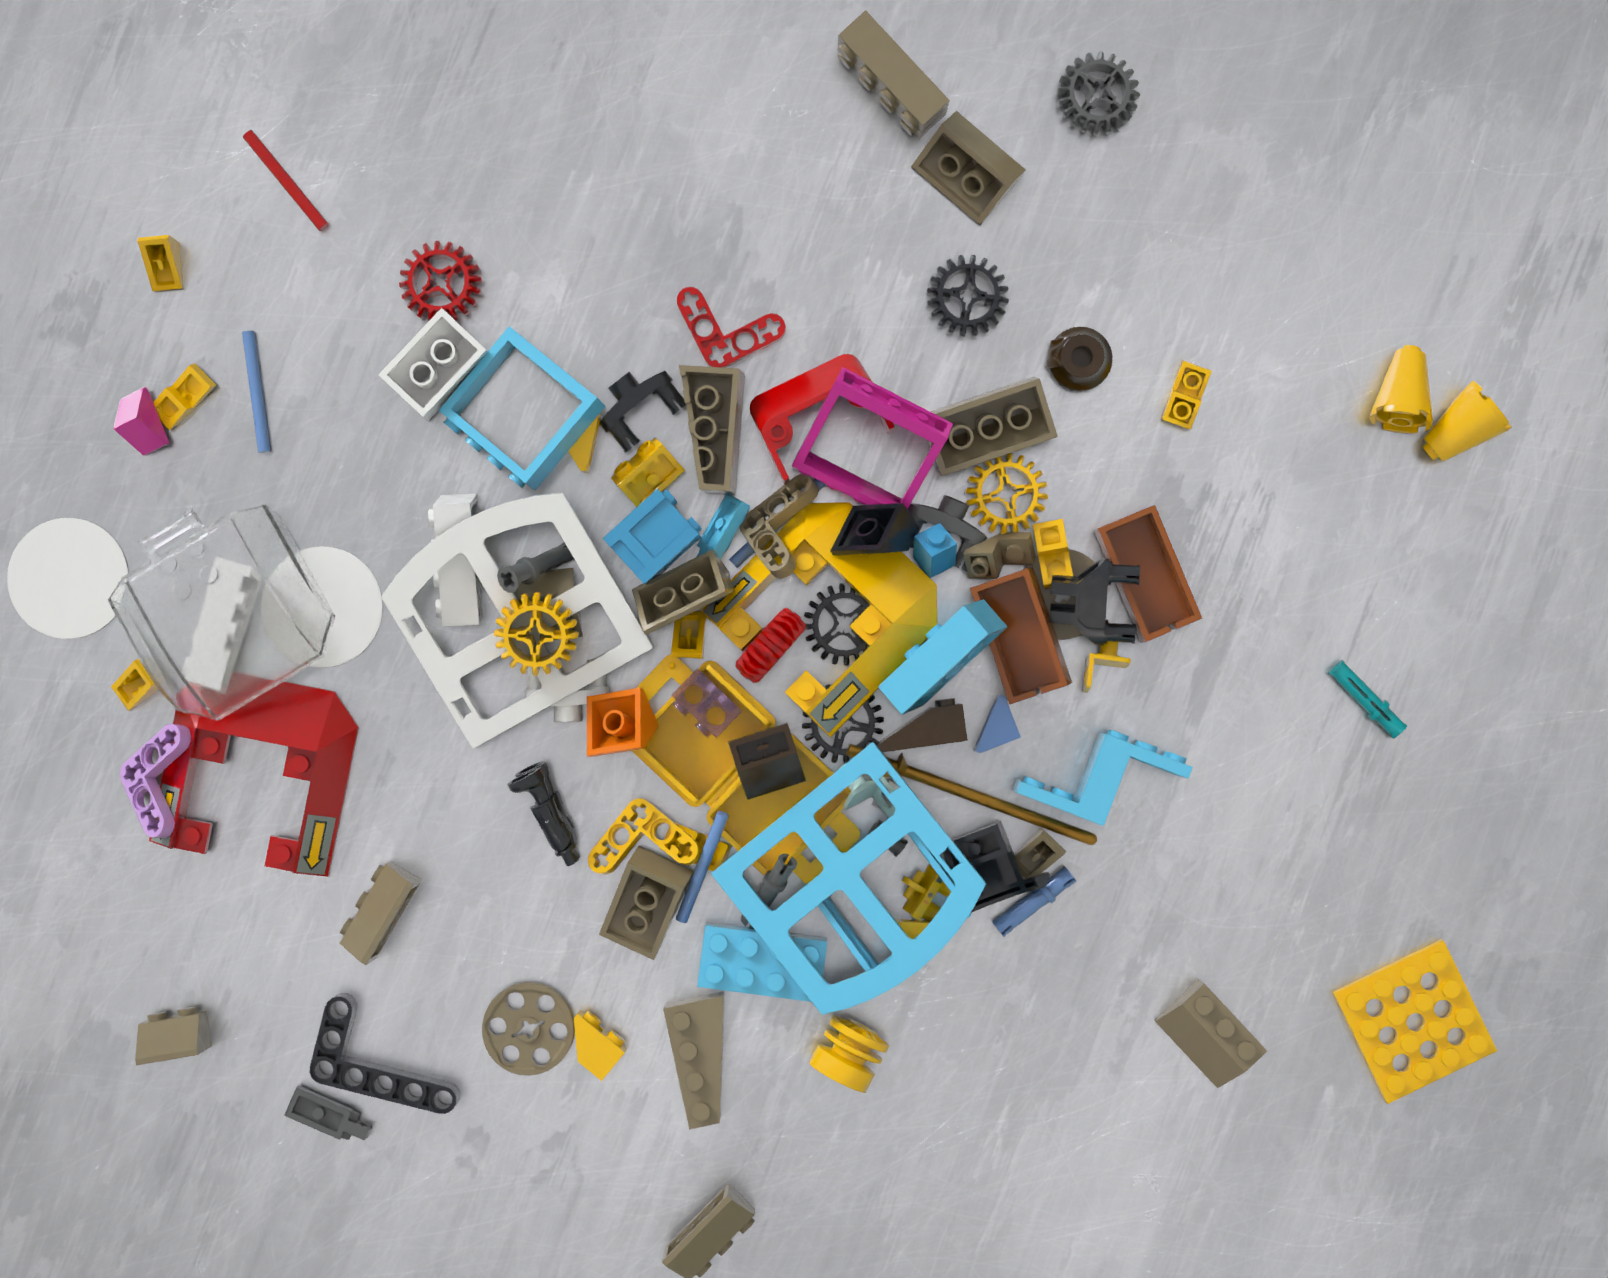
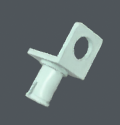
(865, 789)

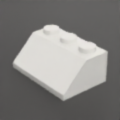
(433, 364)

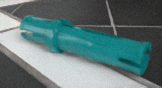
(1393, 725)

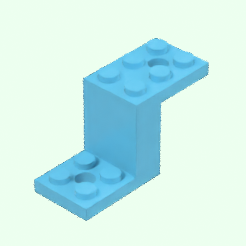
(1102, 776)

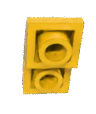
(1186, 394)

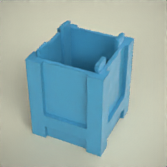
(653, 536)

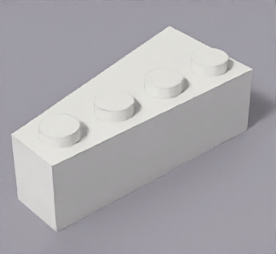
(458, 586)

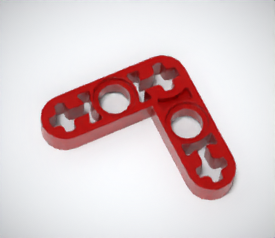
(717, 339)

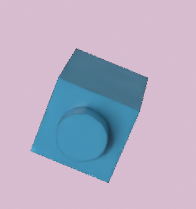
(935, 550)

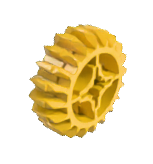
(1009, 508)
(522, 634)

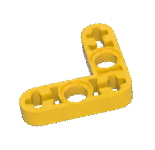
(645, 826)

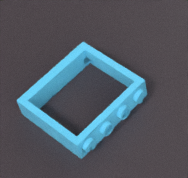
(561, 441)
(846, 931)

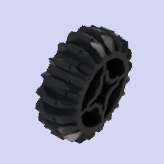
(954, 295)
(827, 638)
(837, 748)

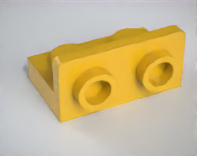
(646, 471)

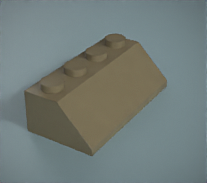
(995, 425)

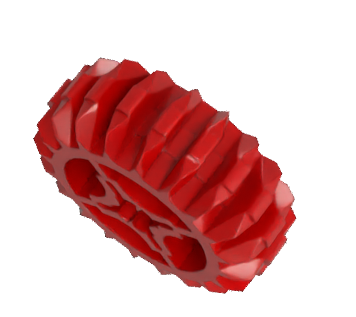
(451, 273)
(770, 645)

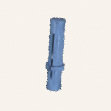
(1034, 901)

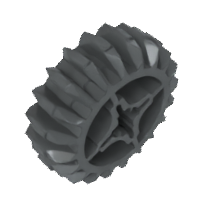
(1107, 101)

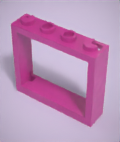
(887, 406)

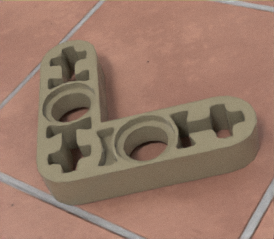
(766, 528)

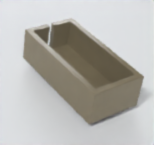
(892, 75)

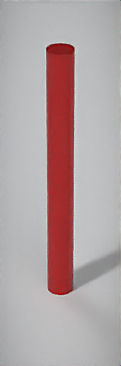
(285, 180)

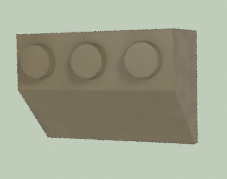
(968, 167)
(682, 591)
(378, 911)
(1210, 1035)
(709, 1234)

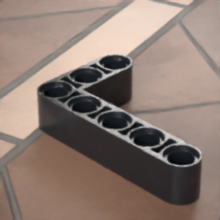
(371, 1071)

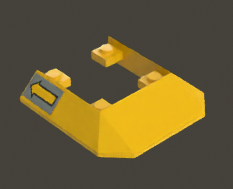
(897, 619)

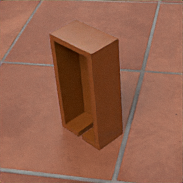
(1162, 590)
(1028, 648)

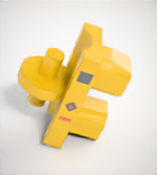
(921, 893)

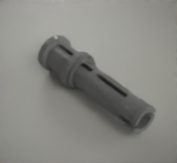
(528, 569)

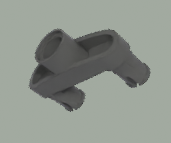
(951, 516)

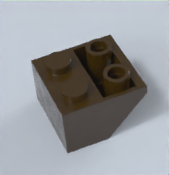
(767, 761)

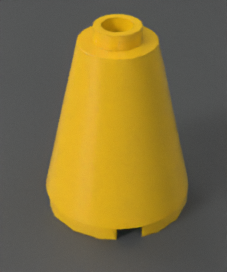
(1405, 393)
(1465, 424)

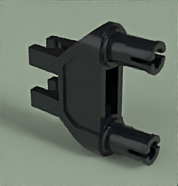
(1091, 601)

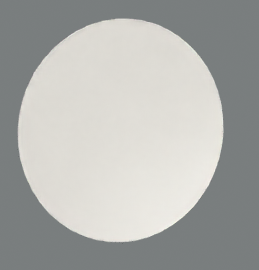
(65, 577)
(353, 598)

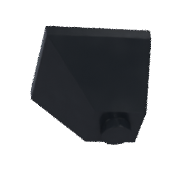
(876, 530)

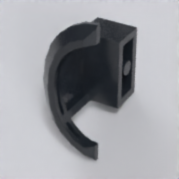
(995, 861)

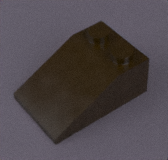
(931, 727)

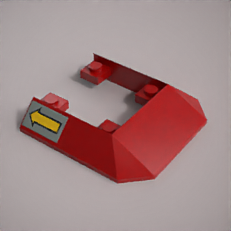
(320, 750)

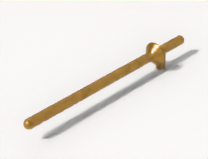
(983, 799)

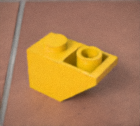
(595, 1046)

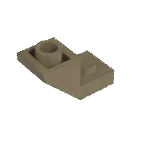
(988, 557)

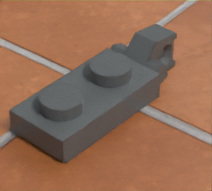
(326, 1115)

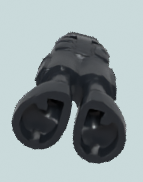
(548, 810)

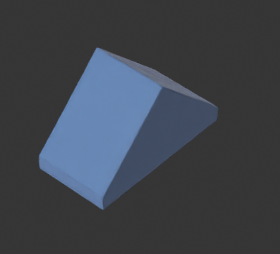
(998, 727)

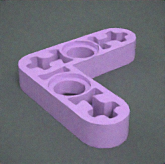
(143, 780)

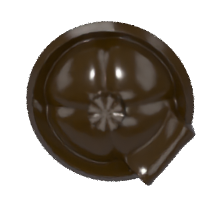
(1080, 358)

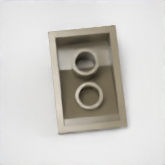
(645, 902)

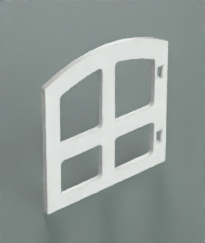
(469, 539)

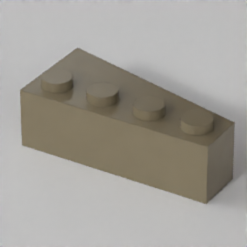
(714, 423)
(697, 1049)

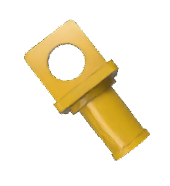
(1107, 657)

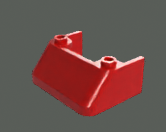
(774, 406)

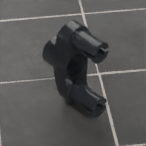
(629, 394)

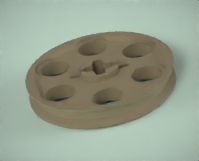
(523, 1042)

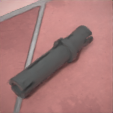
(774, 882)

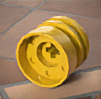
(849, 1053)

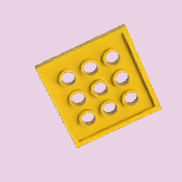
(1462, 1013)

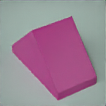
(139, 422)

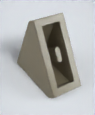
(1038, 853)

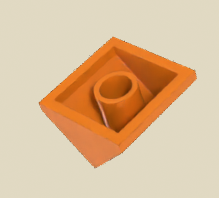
(619, 722)

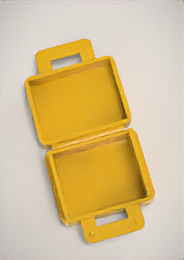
(705, 770)

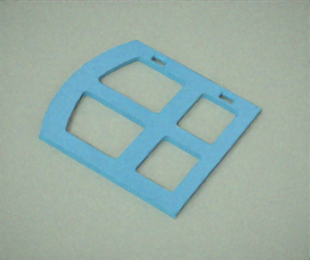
(843, 873)

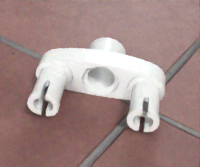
(569, 708)

